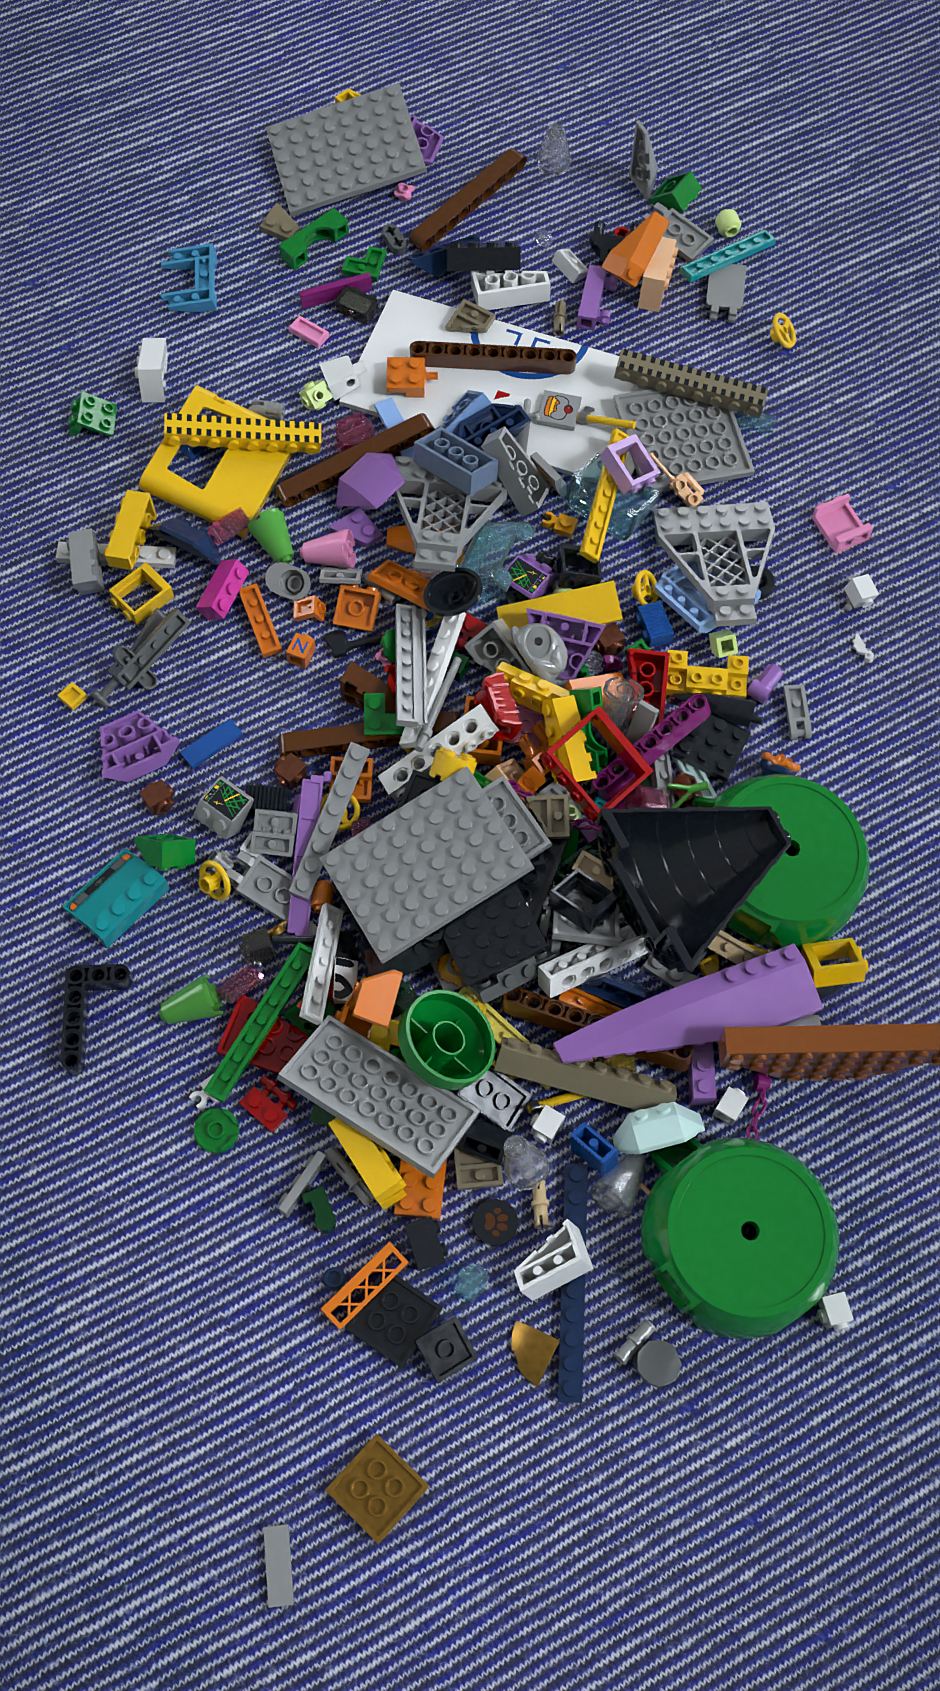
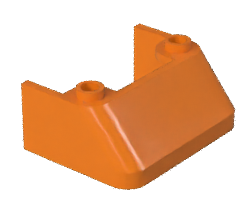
(371, 1002)

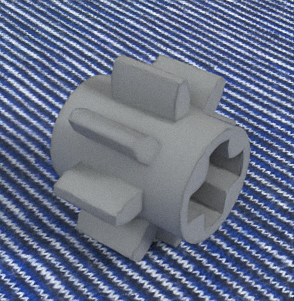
(222, 858)

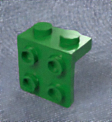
(93, 414)

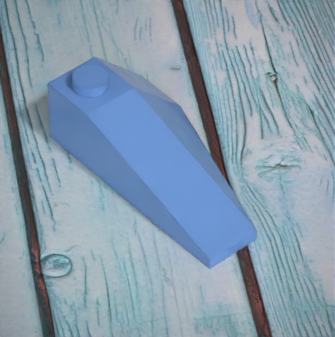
(465, 407)

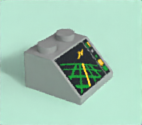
(224, 808)

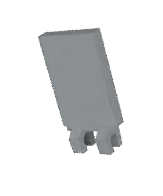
(690, 238)
(726, 291)
(262, 884)

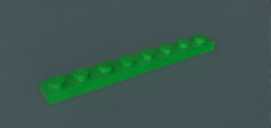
(259, 1024)

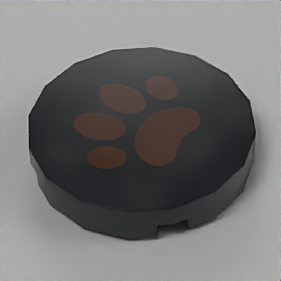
(495, 1222)

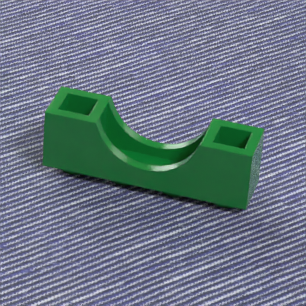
(329, 226)
(588, 699)

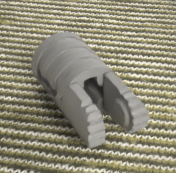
(268, 409)

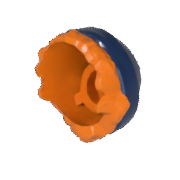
(778, 765)

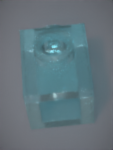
(471, 1282)

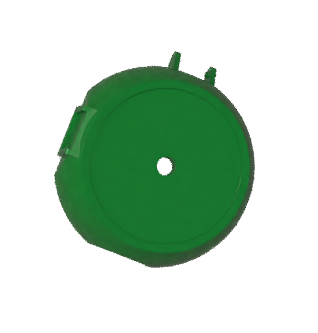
(819, 888)
(698, 1247)

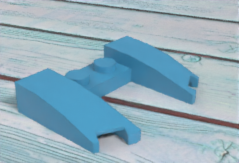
(202, 259)

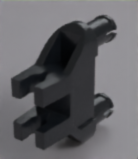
(603, 244)

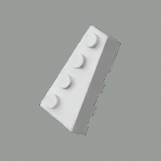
(509, 288)

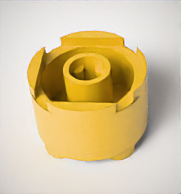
(448, 763)

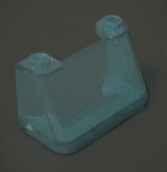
(627, 510)
(489, 551)

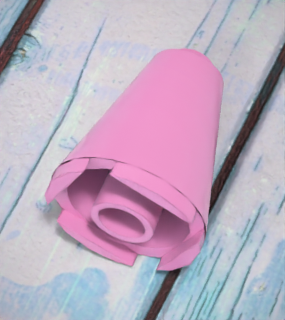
(331, 550)

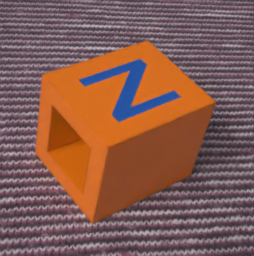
(301, 650)

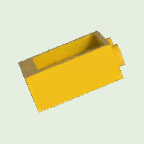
(133, 580)
(837, 973)

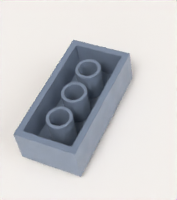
(455, 461)

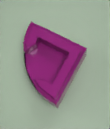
(611, 663)

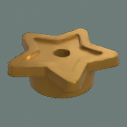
(277, 929)

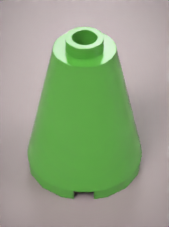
(272, 535)
(192, 1002)

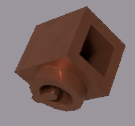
(610, 641)
(290, 771)
(158, 797)

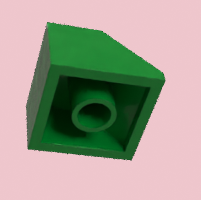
(677, 192)
(166, 850)

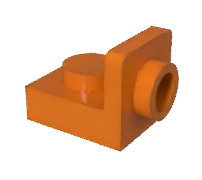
(309, 608)
(531, 780)

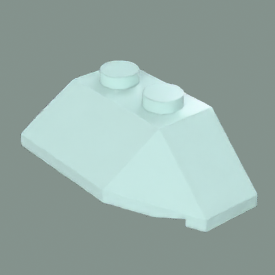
(657, 1128)

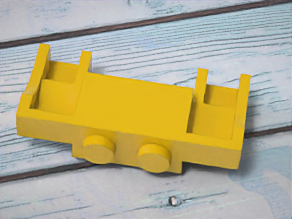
(709, 680)
(529, 689)

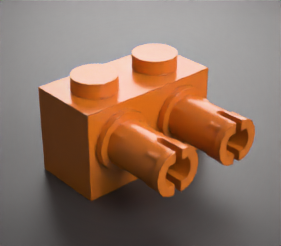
(532, 753)

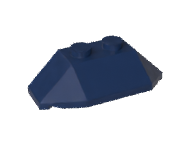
(434, 259)
(491, 419)
(188, 538)
(616, 990)

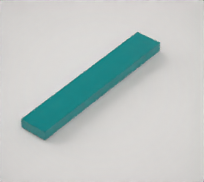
(727, 255)

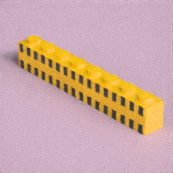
(242, 433)

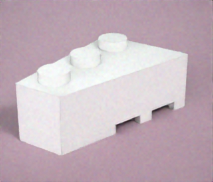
(151, 369)
(554, 1263)

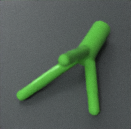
(690, 789)

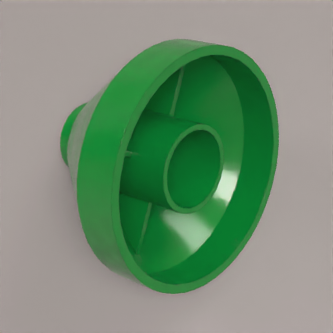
(446, 1040)

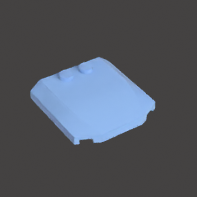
(686, 599)

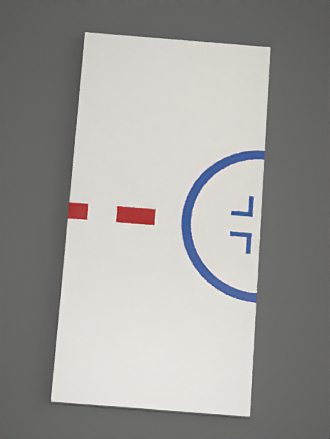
(419, 319)

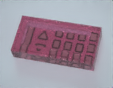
(229, 526)
(240, 984)

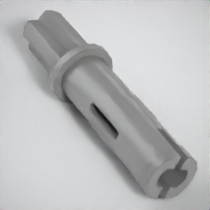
(349, 1175)

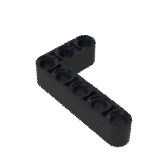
(80, 1008)

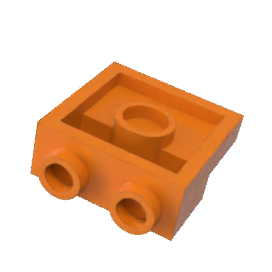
(357, 607)

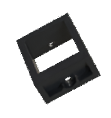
(569, 579)
(578, 880)

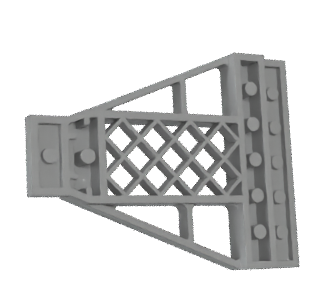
(715, 527)
(442, 548)

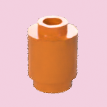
(322, 894)

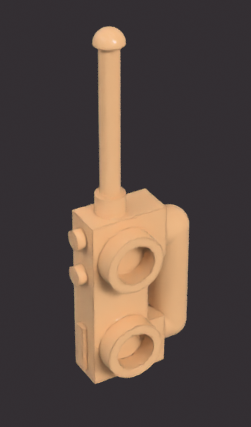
(680, 487)

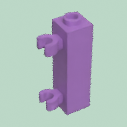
(592, 296)

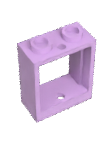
(619, 472)

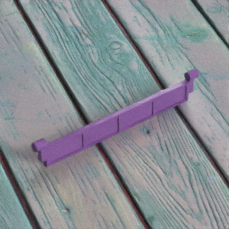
(307, 819)

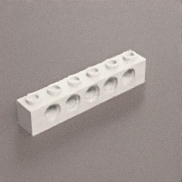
(459, 730)
(588, 962)

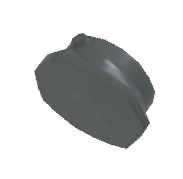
(657, 1363)

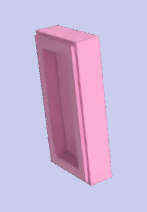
(309, 331)

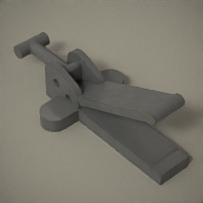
(134, 663)

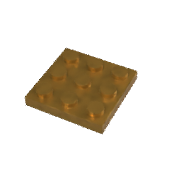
(377, 1488)

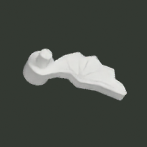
(860, 648)

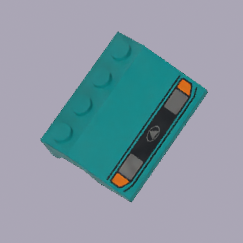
(117, 897)

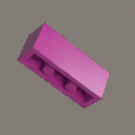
(222, 589)

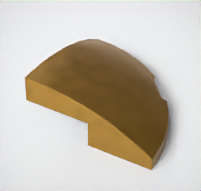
(532, 1351)

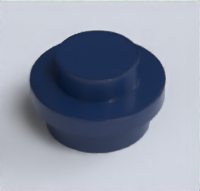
(334, 1279)

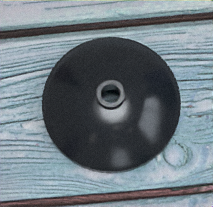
(453, 592)

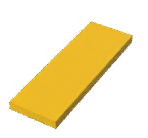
(592, 603)

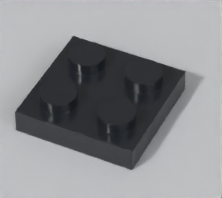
(446, 1349)

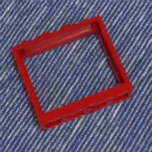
(620, 745)

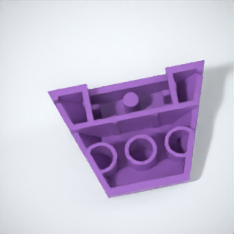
(428, 140)
(369, 482)
(577, 634)
(134, 747)

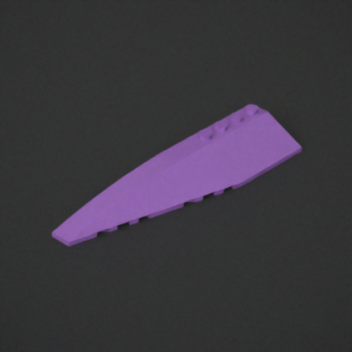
(749, 994)

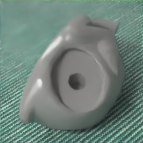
(542, 651)

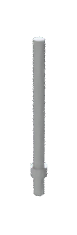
(425, 734)

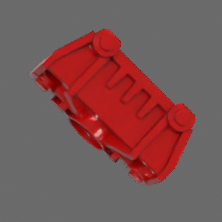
(500, 706)

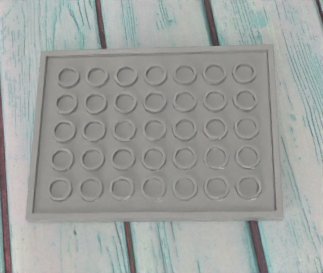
(345, 149)
(426, 864)

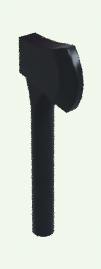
(340, 647)
(345, 946)

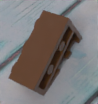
(359, 681)

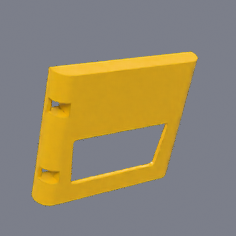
(240, 480)

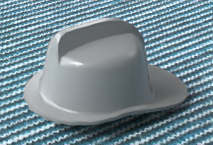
(288, 581)

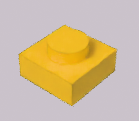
(72, 696)

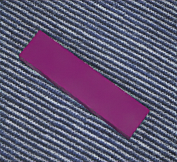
(330, 291)

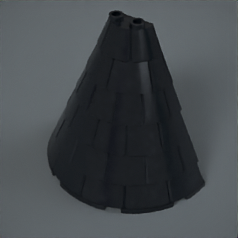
(686, 870)

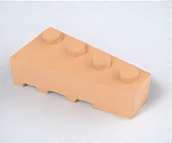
(658, 275)

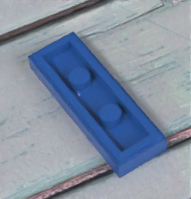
(211, 743)

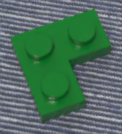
(372, 263)
(375, 720)

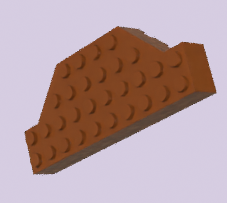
(829, 1050)

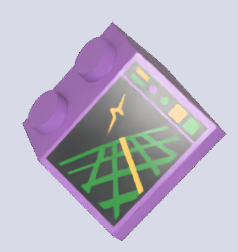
(530, 576)

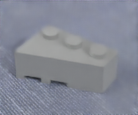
(85, 562)

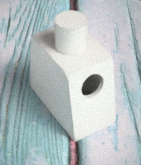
(342, 375)

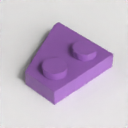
(363, 529)

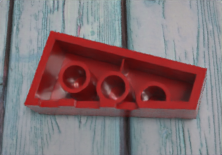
(651, 672)

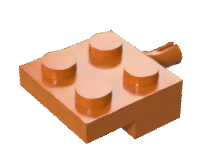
(408, 376)
(363, 787)

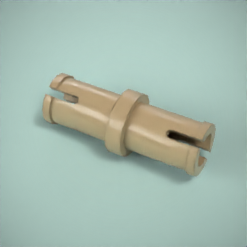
(540, 1206)

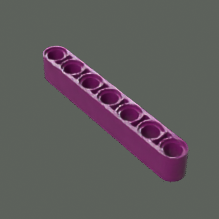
(656, 736)

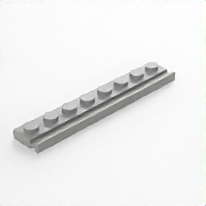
(410, 666)

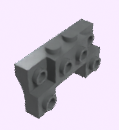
(510, 977)

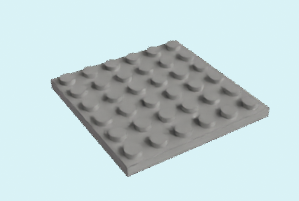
(685, 436)

